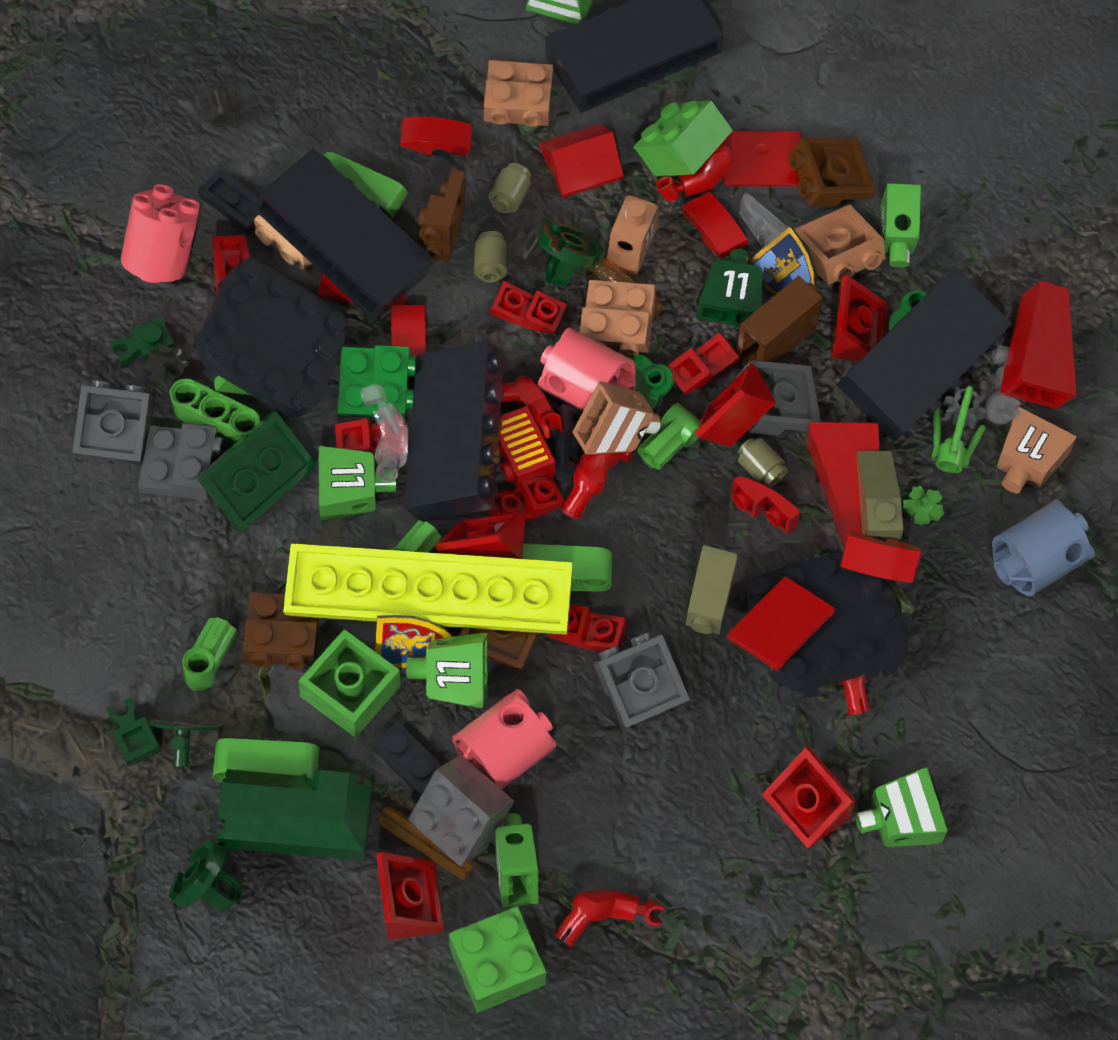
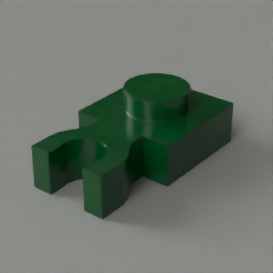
(143, 338)
(133, 736)

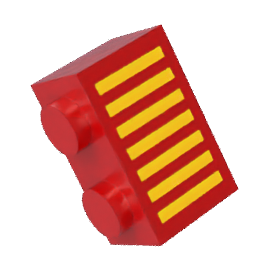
(523, 448)

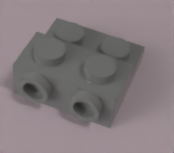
(794, 398)
(112, 421)
(176, 458)
(640, 679)

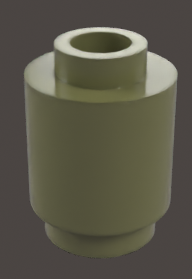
(510, 188)
(490, 256)
(762, 462)

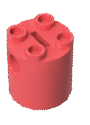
(159, 235)
(579, 364)
(506, 739)

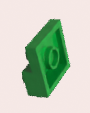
(370, 366)

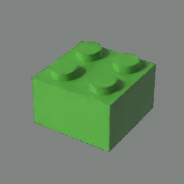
(682, 138)
(349, 683)
(497, 959)

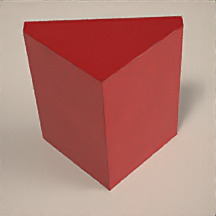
(582, 159)
(858, 320)
(736, 408)
(487, 536)
(810, 798)
(409, 896)

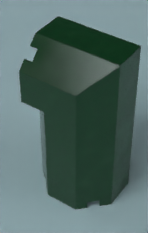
(295, 814)

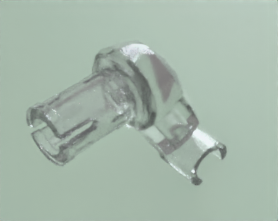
(1000, 407)
(393, 442)

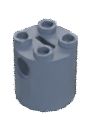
(1041, 548)

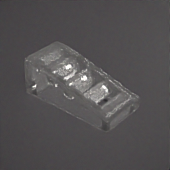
(760, 220)

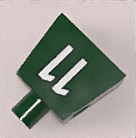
(731, 290)

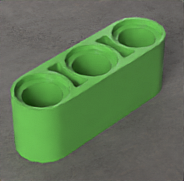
(375, 186)
(208, 401)
(590, 564)
(265, 756)

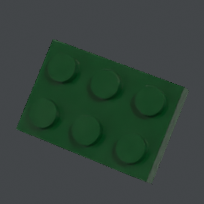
(256, 471)

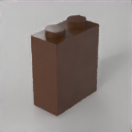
(780, 323)

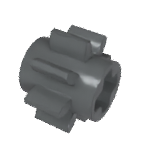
(954, 405)

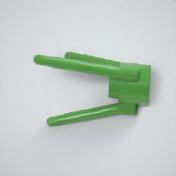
(951, 454)

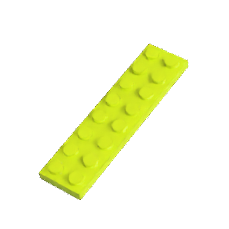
(429, 586)

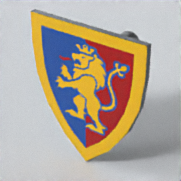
(405, 637)

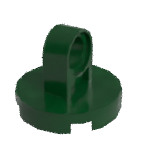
(567, 252)
(203, 878)

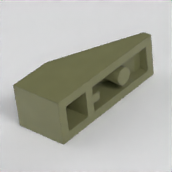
(879, 495)
(711, 590)

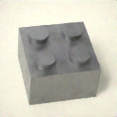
(460, 810)

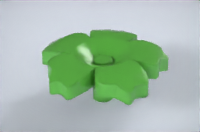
(923, 506)

